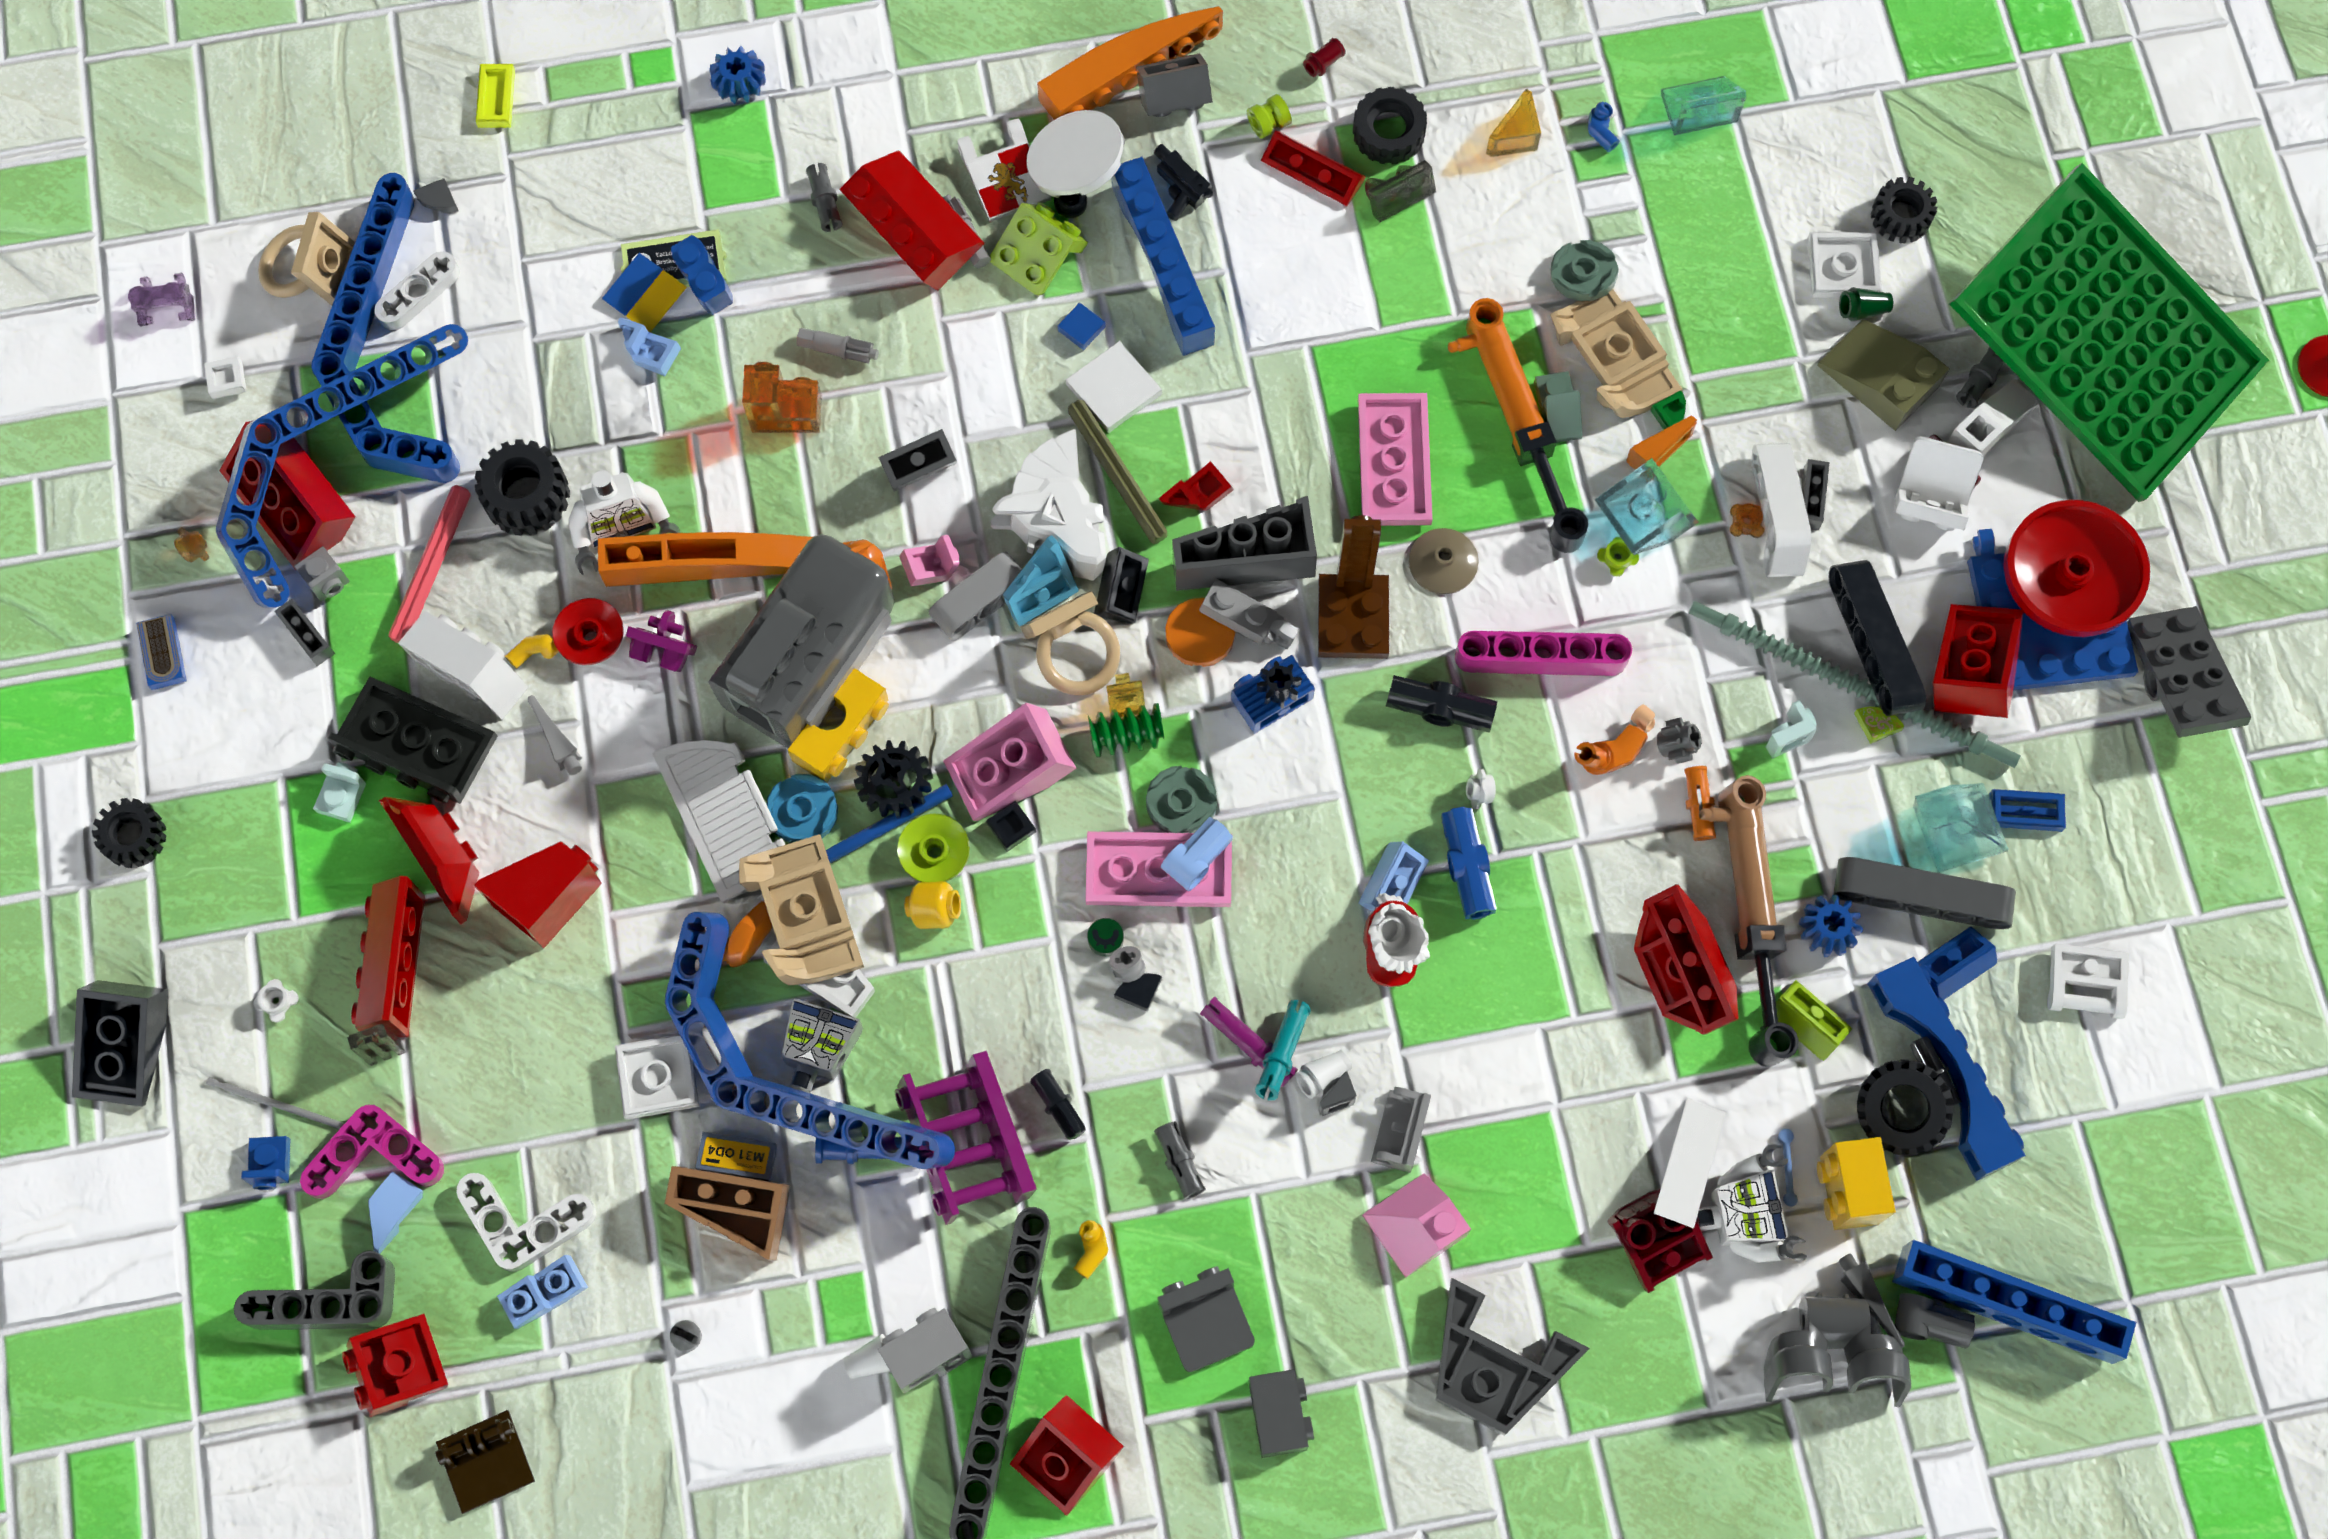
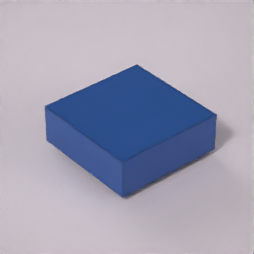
(1081, 326)

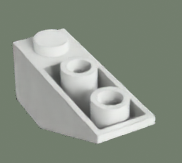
(1994, 418)

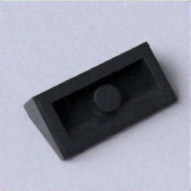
(1121, 586)

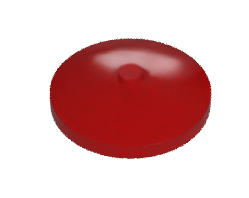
(2077, 568)

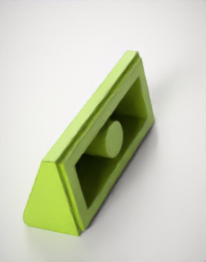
(1812, 1020)

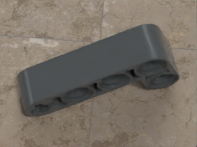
(316, 1301)

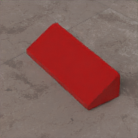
(1312, 168)

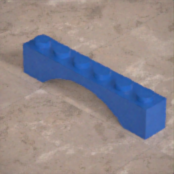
(1174, 278)
(1985, 1135)

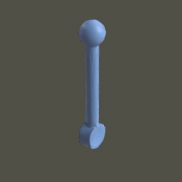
(1786, 1137)

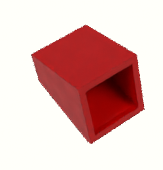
(542, 890)

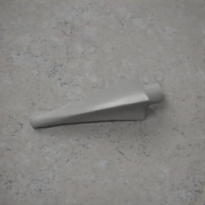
(561, 748)

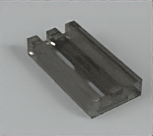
(372, 1047)

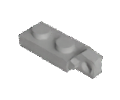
(1247, 616)

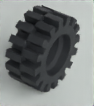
(1912, 195)
(115, 819)

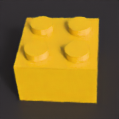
(1856, 1184)

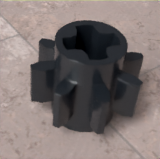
(1276, 694)

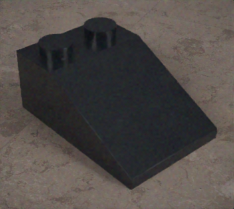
(117, 1041)

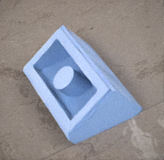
(1395, 874)

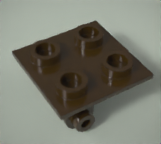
(484, 1461)

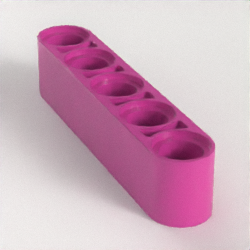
(1558, 644)

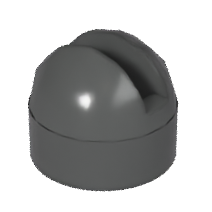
(681, 1343)

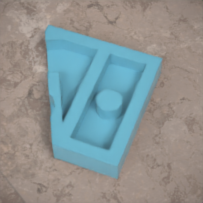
(1040, 583)

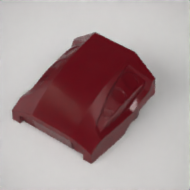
(1656, 1244)

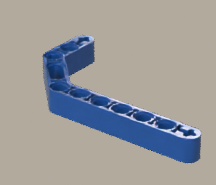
(393, 203)
(312, 416)
(752, 1090)

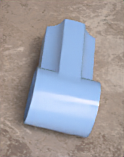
(1191, 861)

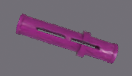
(1240, 1034)

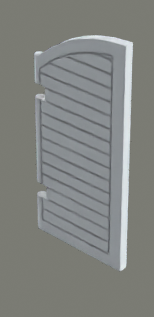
(718, 808)

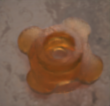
(1748, 511)
(191, 545)

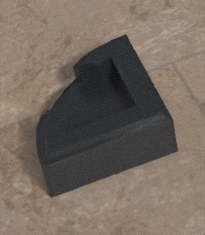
(1139, 992)

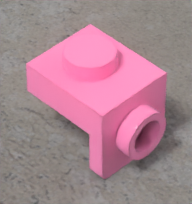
(930, 562)

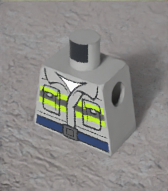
(817, 1042)

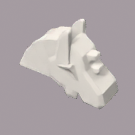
(1053, 502)

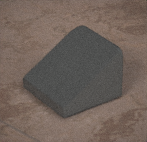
(1339, 1097)

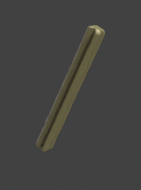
(1117, 471)

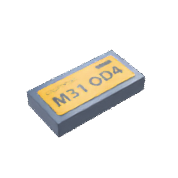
(736, 1156)

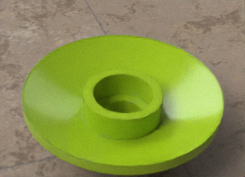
(931, 832)

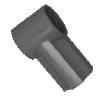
(1922, 1319)

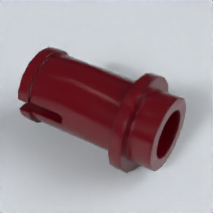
(1317, 62)

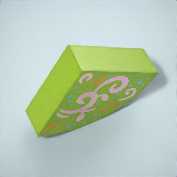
(1877, 724)

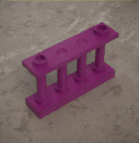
(990, 1111)

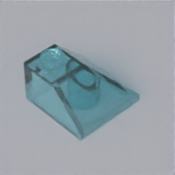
(1959, 825)

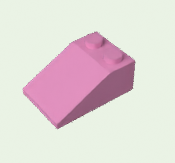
(1009, 762)

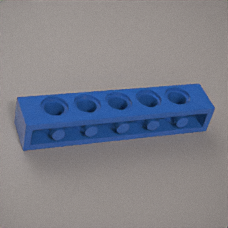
(2014, 1302)

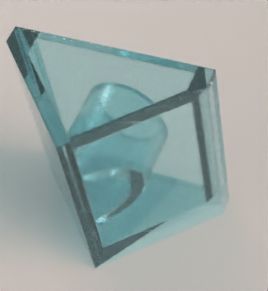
(1703, 104)

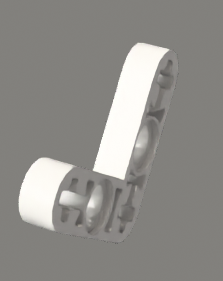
(510, 1233)

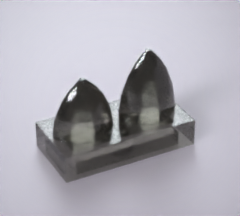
(1401, 191)

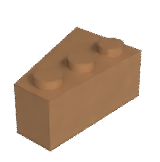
(735, 1206)

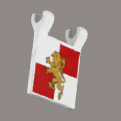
(1002, 175)

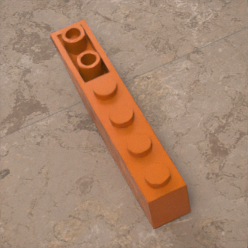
(1112, 66)
(695, 556)

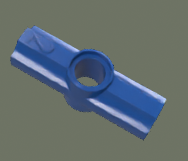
(1468, 863)

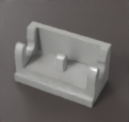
(1401, 1129)

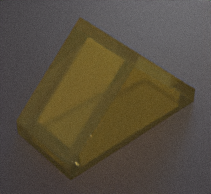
(1518, 129)

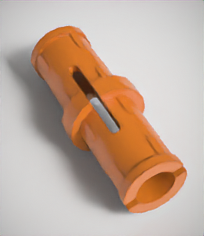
(1697, 779)

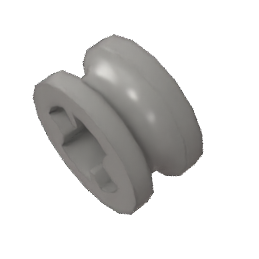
(1135, 965)

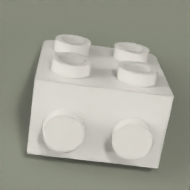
(1938, 483)

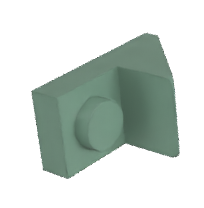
(1559, 405)

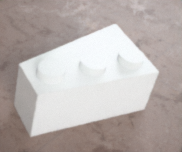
(464, 661)

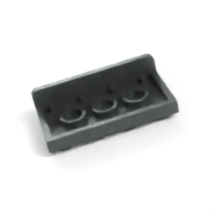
(413, 741)

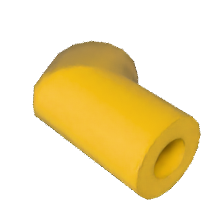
(532, 645)
(1095, 1248)

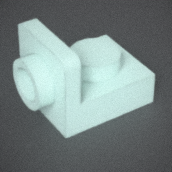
(1790, 736)
(340, 791)

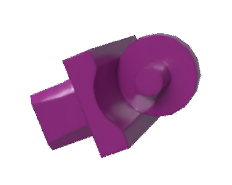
(675, 650)

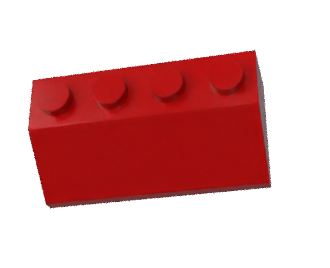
(912, 218)
(299, 503)
(389, 956)

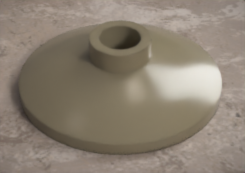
(1438, 574)

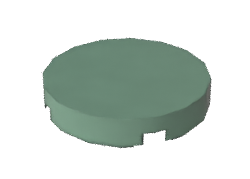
(1584, 270)
(1180, 800)

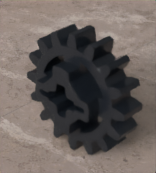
(879, 788)

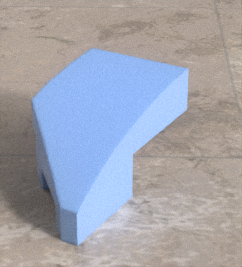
(648, 349)
(389, 1207)

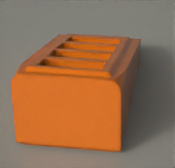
(1662, 444)

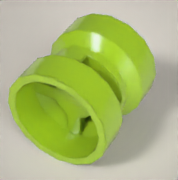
(1269, 116)

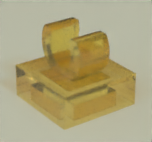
(1125, 694)

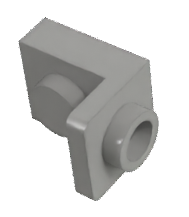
(322, 574)

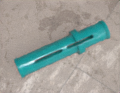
(1278, 1062)

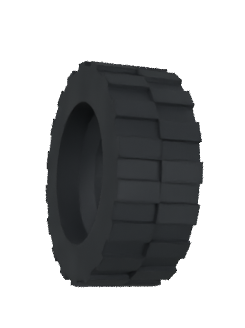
(1397, 102)

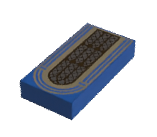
(161, 652)

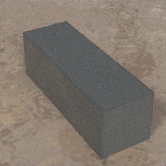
(1814, 490)
(304, 632)

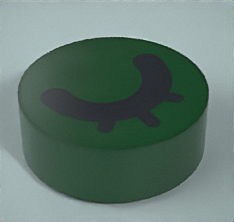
(1105, 936)

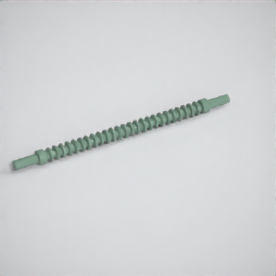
(1730, 624)

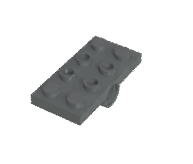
(2187, 672)

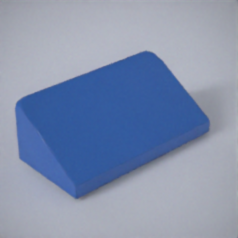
(1959, 962)

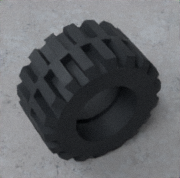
(515, 463)
(1929, 1083)

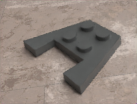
(1488, 1379)

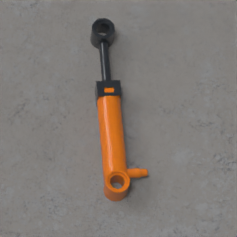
(1531, 435)

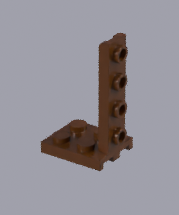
(1355, 601)

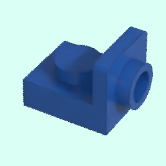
(268, 1162)

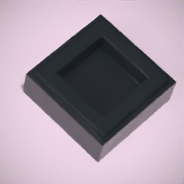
(1011, 826)

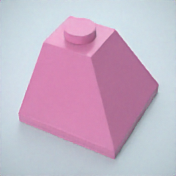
(1417, 1224)

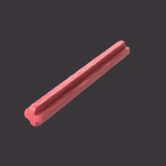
(430, 562)

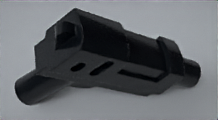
(1185, 183)

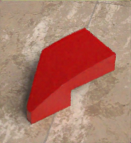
(1199, 491)

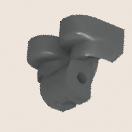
(1836, 1325)

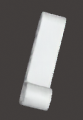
(1782, 510)

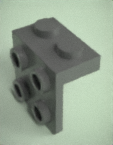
(1205, 1319)

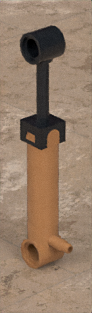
(1759, 934)

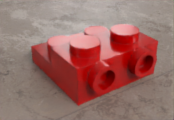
(394, 1365)

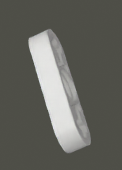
(417, 276)

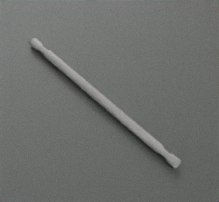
(278, 1104)

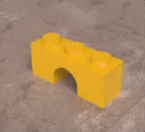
(825, 751)

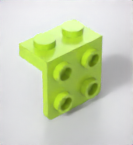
(1035, 246)

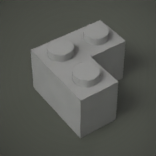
(924, 1349)

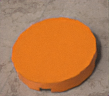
(1196, 637)

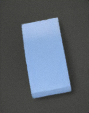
(542, 1292)

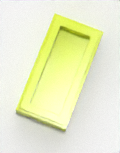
(495, 96)

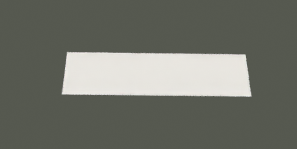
(1690, 1163)

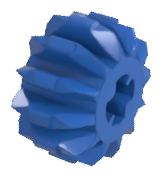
(737, 74)
(1839, 915)

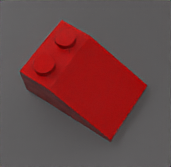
(1978, 661)

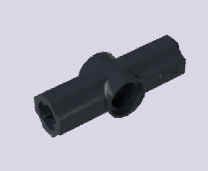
(1441, 703)

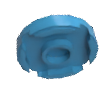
(802, 807)

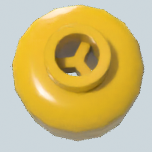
(933, 905)

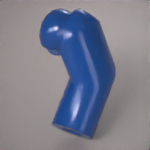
(1598, 126)

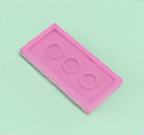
(1395, 458)
(1128, 872)

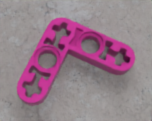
(377, 1139)

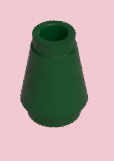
(1864, 303)

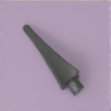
(1862, 1285)

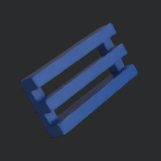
(2029, 823)

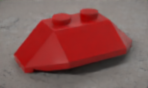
(438, 851)
(1685, 963)

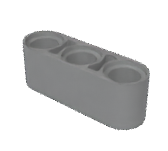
(975, 597)

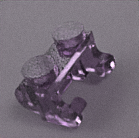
(161, 296)

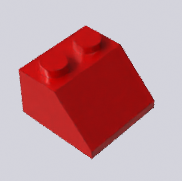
(1066, 1454)

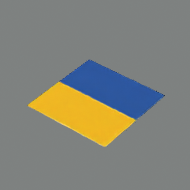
(644, 292)

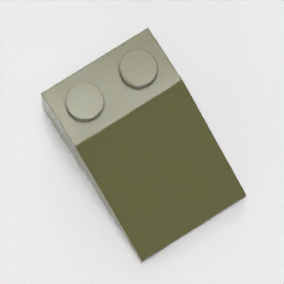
(1884, 371)

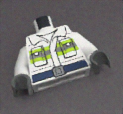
(614, 508)
(1750, 1211)

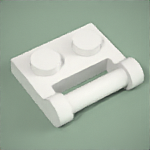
(2089, 969)

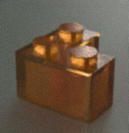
(780, 404)

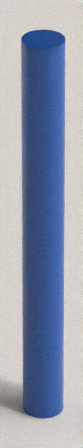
(886, 824)

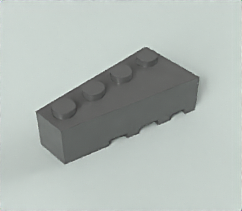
(1249, 550)

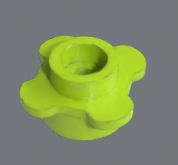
(1608, 554)

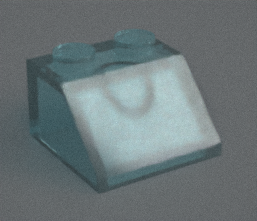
(1646, 509)

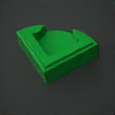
(1670, 410)

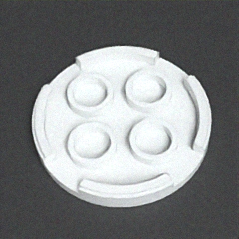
(1075, 153)

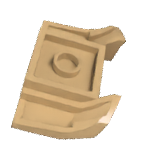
(1618, 352)
(804, 912)

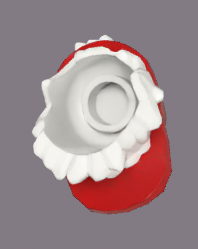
(1394, 942)

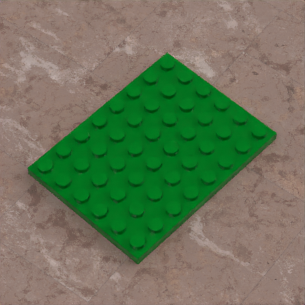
(2109, 332)

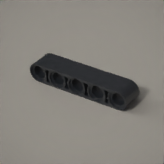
(1877, 638)

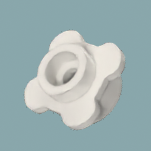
(1480, 788)
(273, 990)

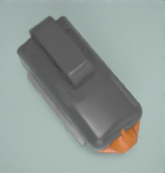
(807, 638)

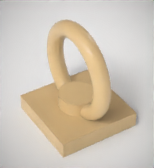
(318, 260)
(1062, 621)

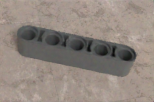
(1924, 893)

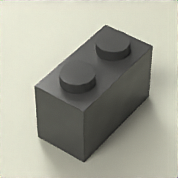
(1174, 85)
(918, 460)
(1279, 1413)

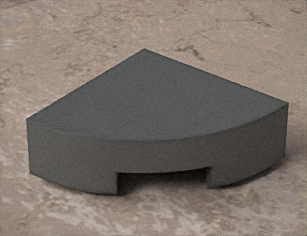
(436, 197)

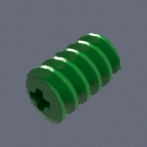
(1126, 730)

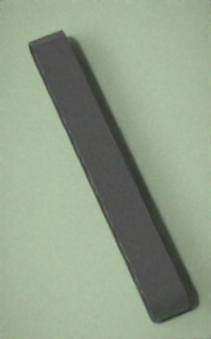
(996, 1358)

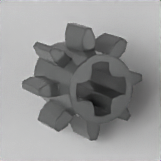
(1679, 740)

